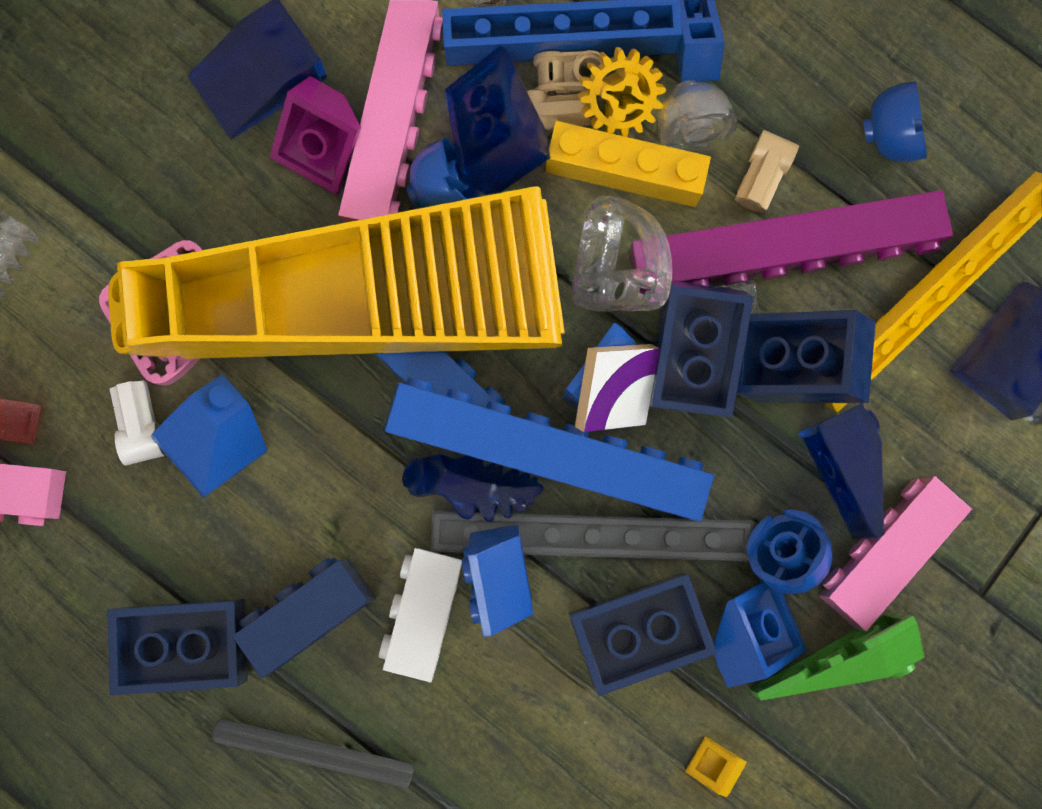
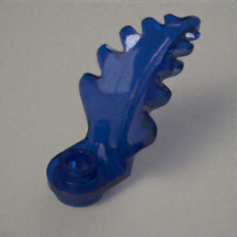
(471, 485)

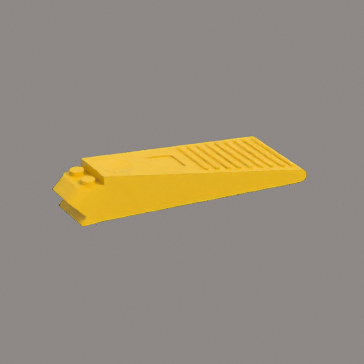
(388, 283)

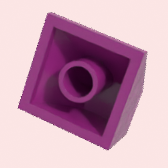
(316, 134)

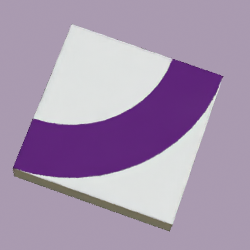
(616, 387)

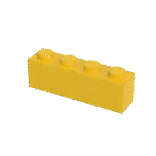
(627, 164)

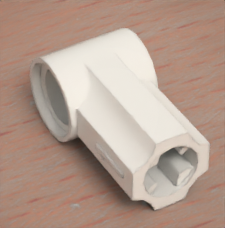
(135, 423)

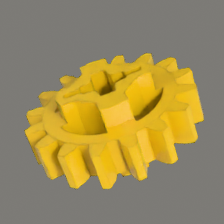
(627, 77)

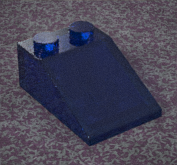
(255, 68)
(494, 125)
(851, 466)

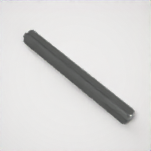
(313, 753)

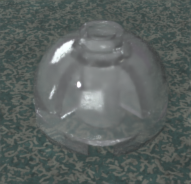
(695, 116)

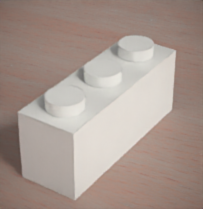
(421, 614)

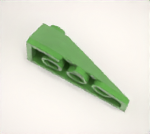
(858, 656)

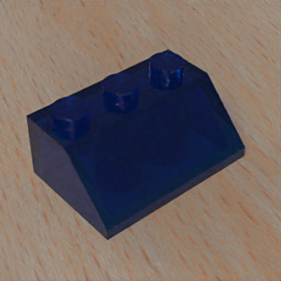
(1007, 355)

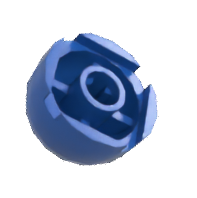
(897, 124)
(436, 177)
(790, 552)

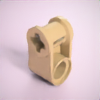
(565, 69)

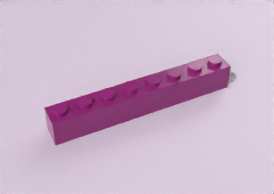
(806, 241)

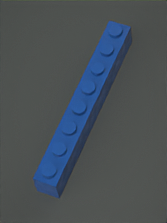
(547, 451)

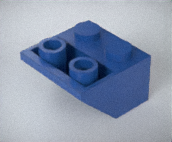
(499, 579)

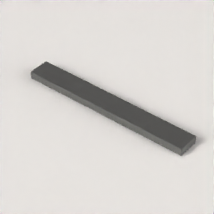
(603, 536)

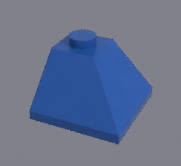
(211, 436)
(756, 636)

